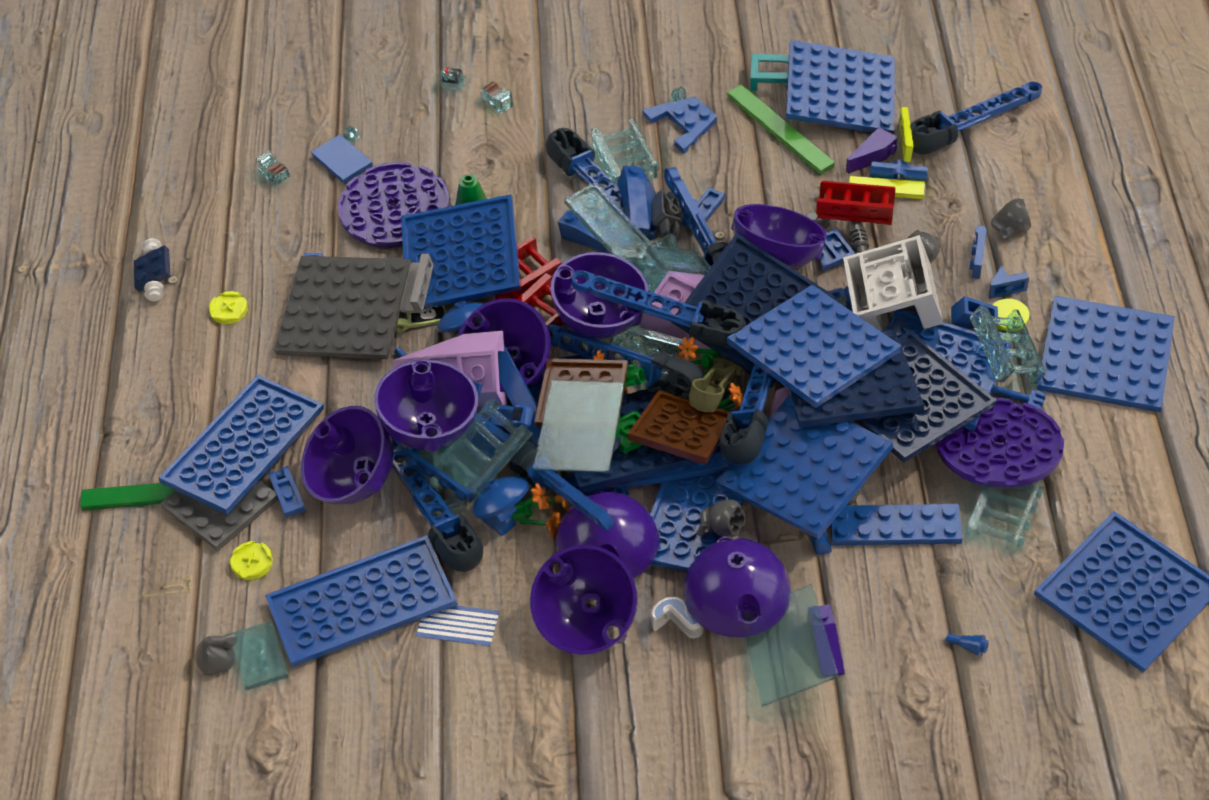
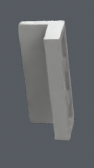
(417, 285)

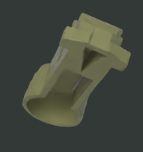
(709, 391)

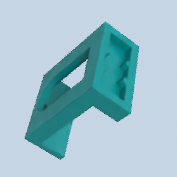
(766, 77)

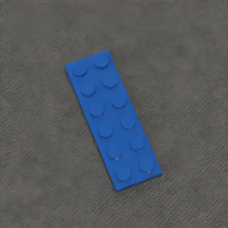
(897, 525)

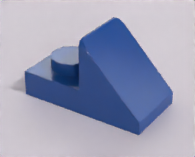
(1005, 285)
(502, 522)

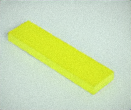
(905, 134)
(904, 188)

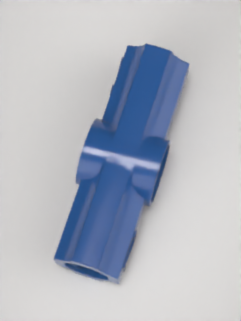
(898, 170)

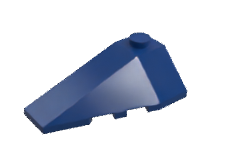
(637, 196)
(574, 230)

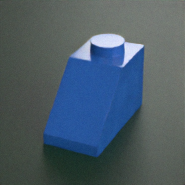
(965, 308)

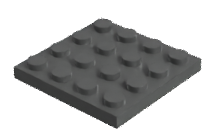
(213, 525)

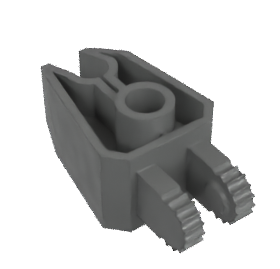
(666, 213)

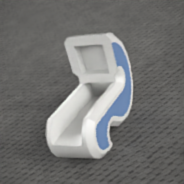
(675, 609)

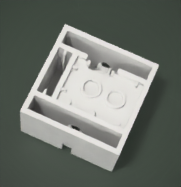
(892, 280)

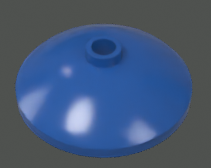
(456, 316)
(499, 496)

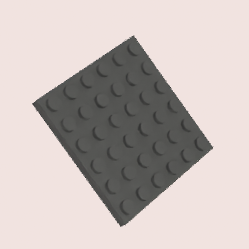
(343, 307)

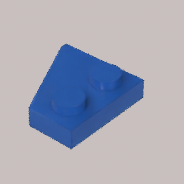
(834, 250)

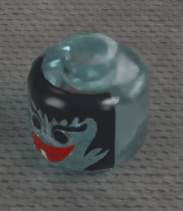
(452, 79)

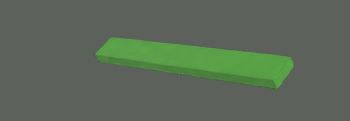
(781, 129)

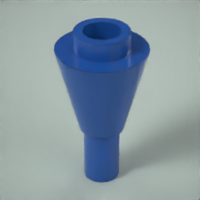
(974, 643)

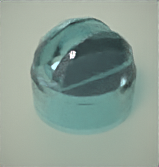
(678, 94)
(351, 134)

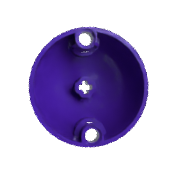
(780, 233)
(590, 314)
(523, 335)
(429, 415)
(347, 469)
(631, 538)
(736, 576)
(563, 606)

